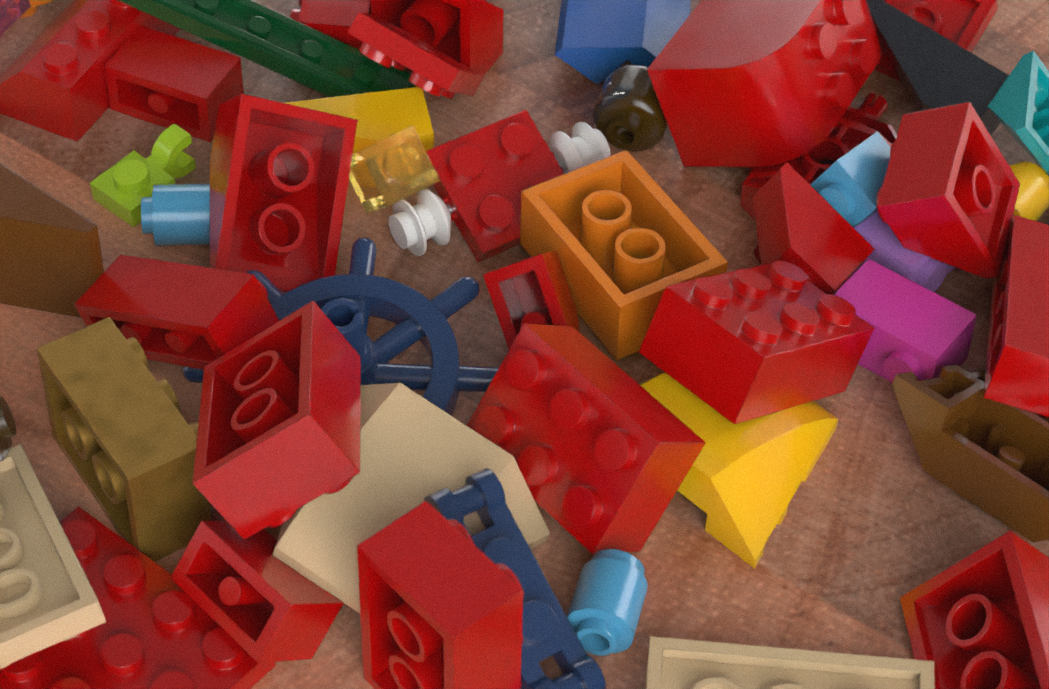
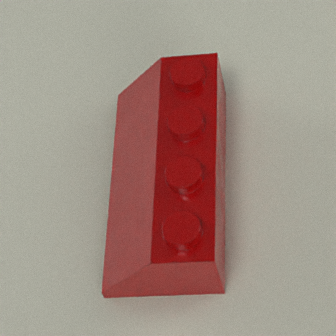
(62, 73)
(985, 619)

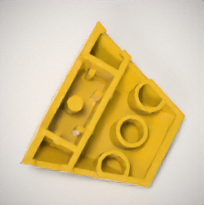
(746, 467)

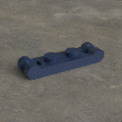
(544, 623)

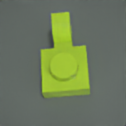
(134, 176)

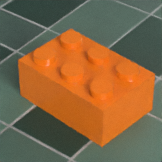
(616, 245)

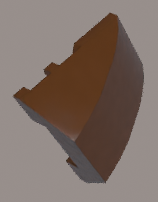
(980, 446)

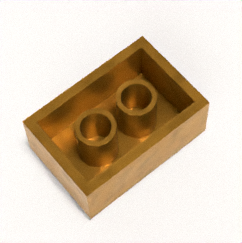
(124, 436)

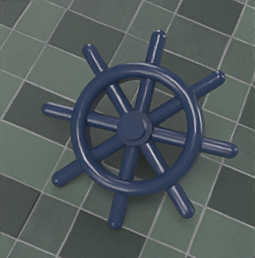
(357, 295)

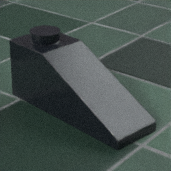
(934, 67)

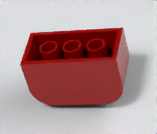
(762, 77)

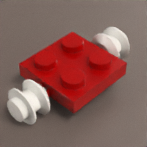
(484, 182)

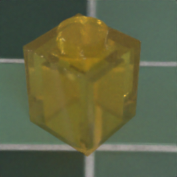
(391, 170)

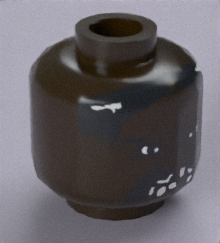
(629, 110)

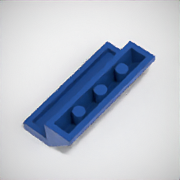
(606, 33)

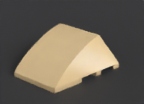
(404, 456)

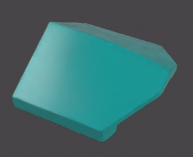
(1024, 107)

